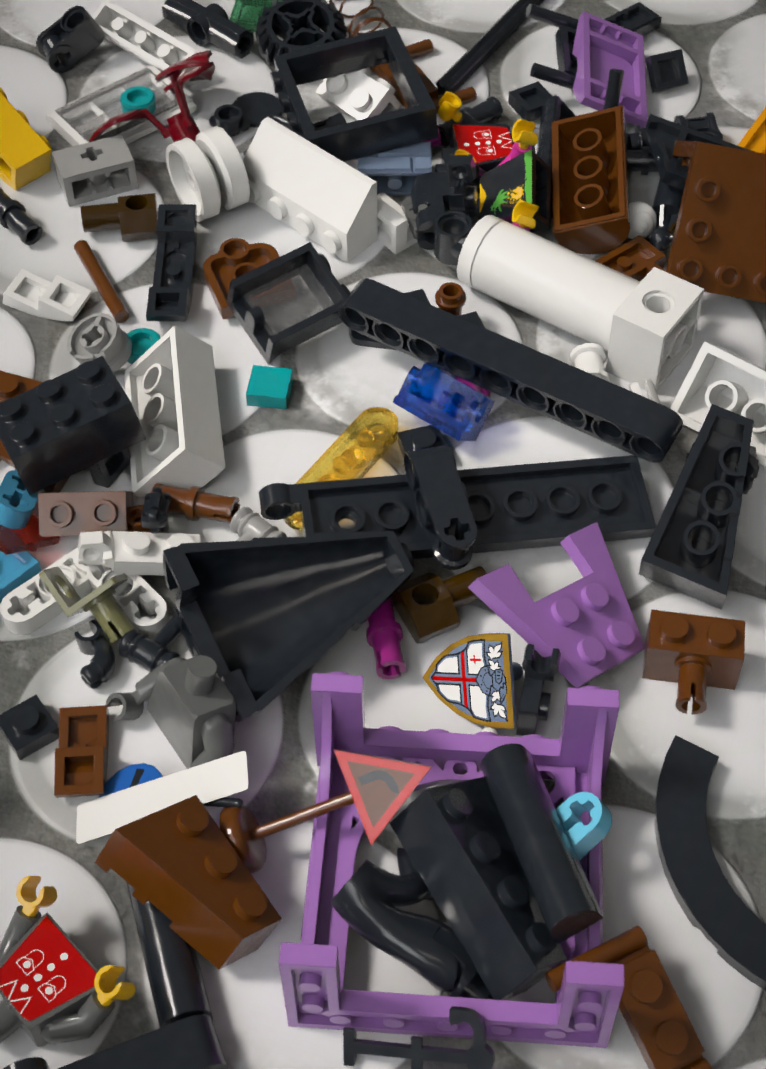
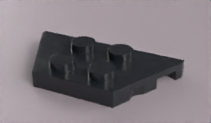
(662, 138)

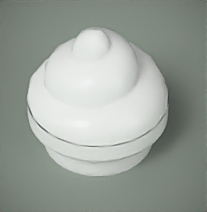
(642, 219)

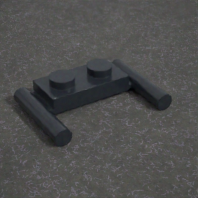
(564, 46)

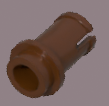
(450, 298)

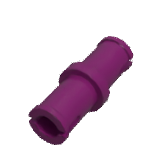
(385, 637)

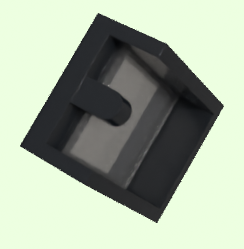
(287, 301)

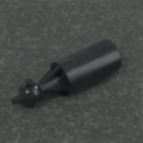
(667, 207)

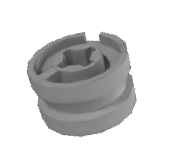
(100, 336)

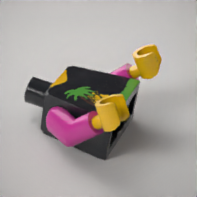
(519, 185)

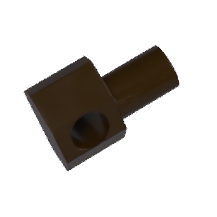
(132, 214)
(443, 600)

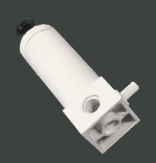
(639, 323)

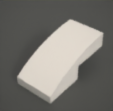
(46, 299)

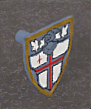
(478, 679)

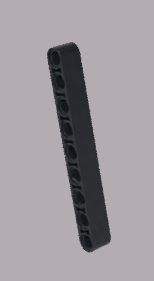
(512, 370)

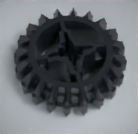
(298, 25)

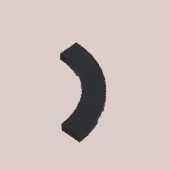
(693, 868)

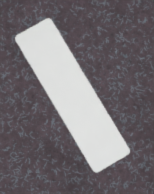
(207, 781)

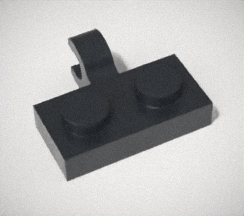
(534, 702)

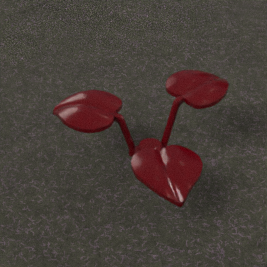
(182, 124)

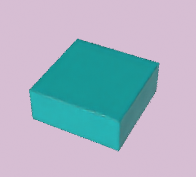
(269, 387)

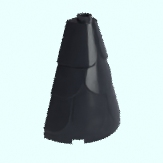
(279, 602)

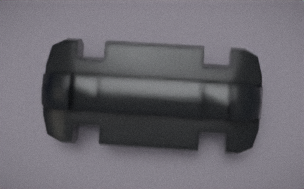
(156, 510)

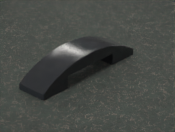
(174, 263)

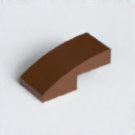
(82, 751)

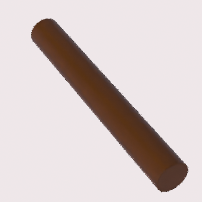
(101, 281)

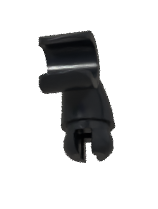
(103, 661)

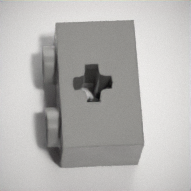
(95, 170)

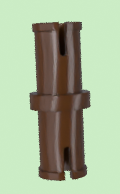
(198, 504)

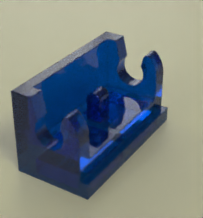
(444, 402)

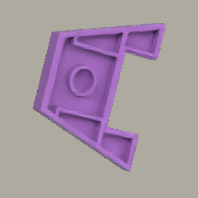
(583, 620)

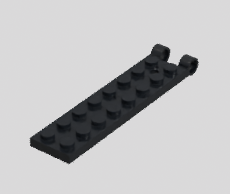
(510, 504)

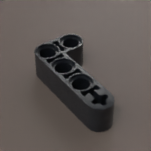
(180, 1045)

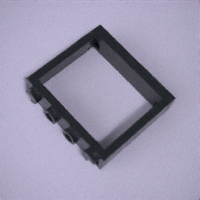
(347, 55)

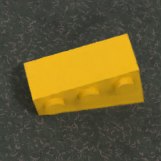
(22, 151)

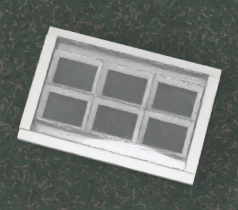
(85, 115)

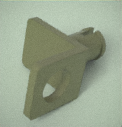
(98, 602)

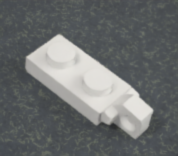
(129, 551)

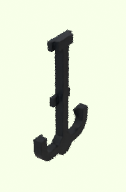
(478, 1056)

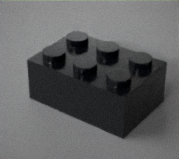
(68, 424)

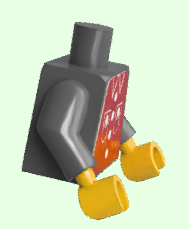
(48, 980)

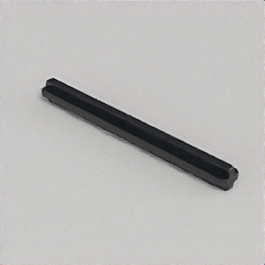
(484, 47)

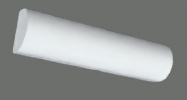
(141, 38)

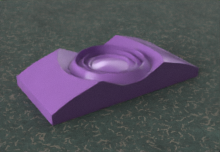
(604, 47)

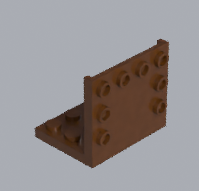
(721, 221)

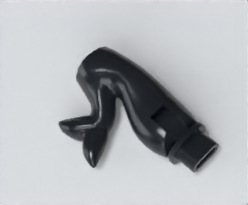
(416, 940)

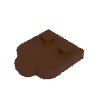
(230, 262)

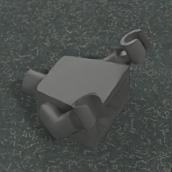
(187, 705)

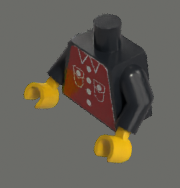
(485, 142)

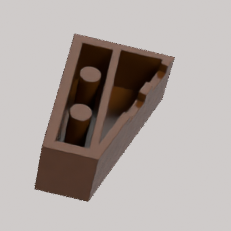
(194, 879)

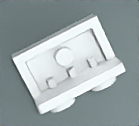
(358, 94)

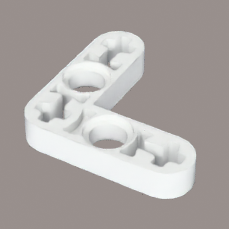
(84, 580)

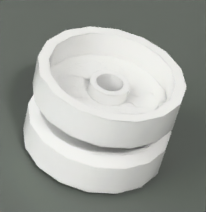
(208, 172)

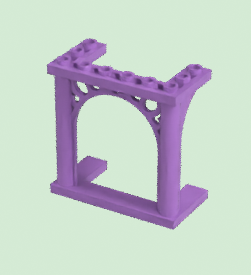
(315, 967)

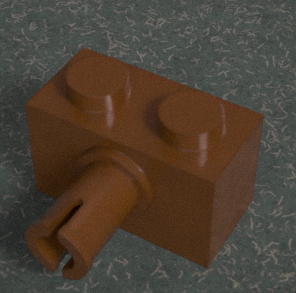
(694, 654)

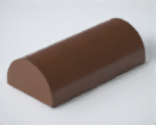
(590, 181)

